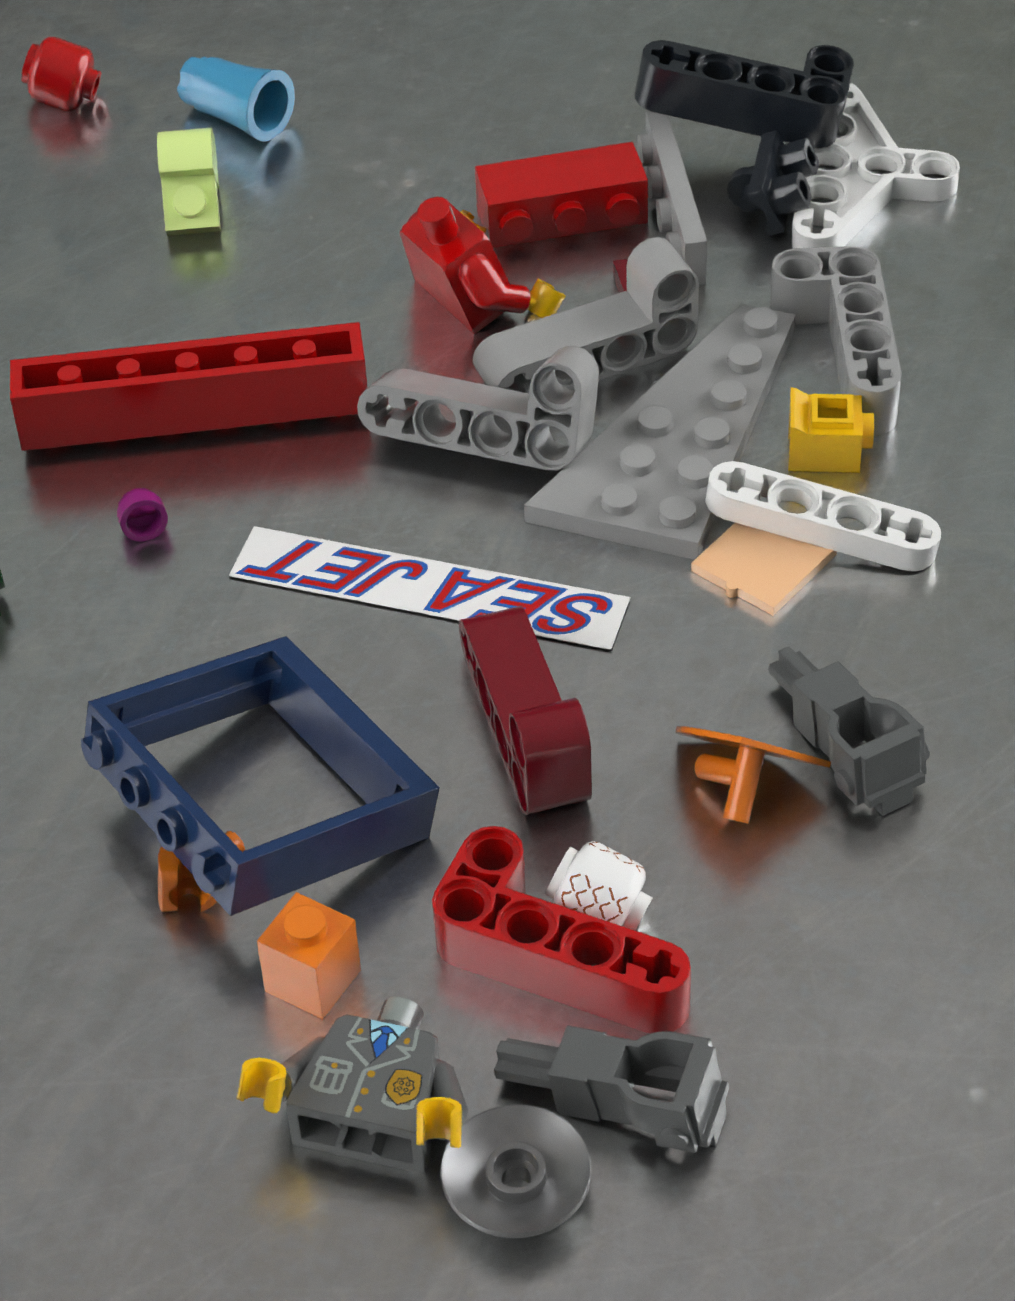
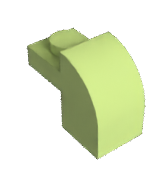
(189, 181)

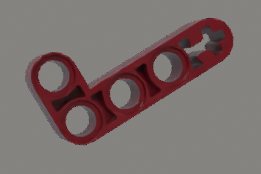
(536, 732)

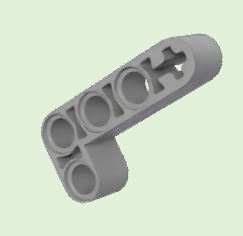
(849, 293)
(620, 331)
(407, 403)

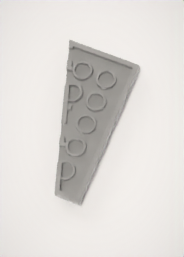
(653, 464)

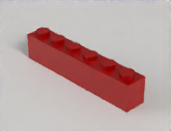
(187, 386)

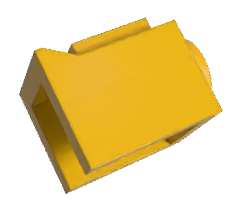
(827, 432)

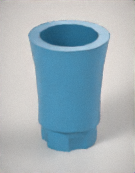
(241, 95)

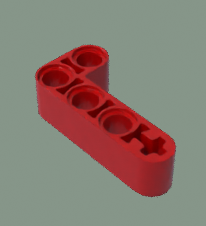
(548, 949)

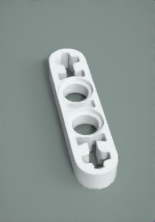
(819, 523)

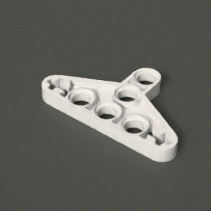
(857, 191)

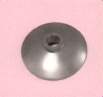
(514, 1145)

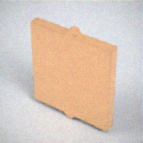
(760, 566)

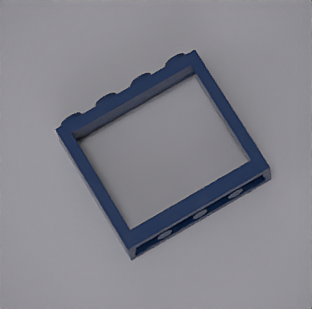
(275, 673)

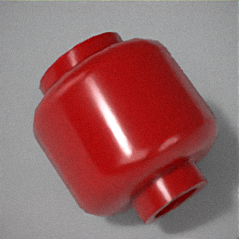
(60, 73)

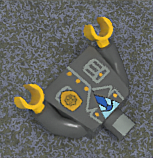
(366, 1089)

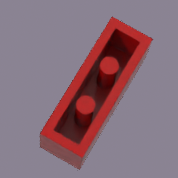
(562, 194)

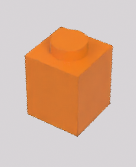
(309, 955)

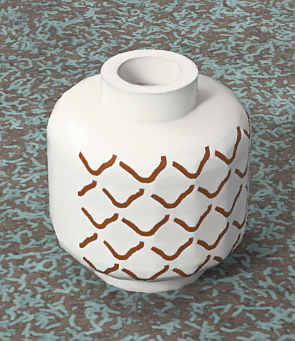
(601, 885)

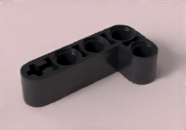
(747, 92)

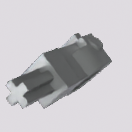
(840, 713)
(596, 1077)

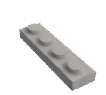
(675, 202)

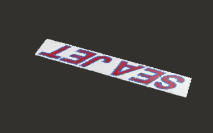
(428, 585)

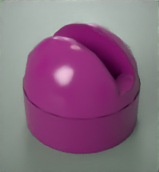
(141, 515)

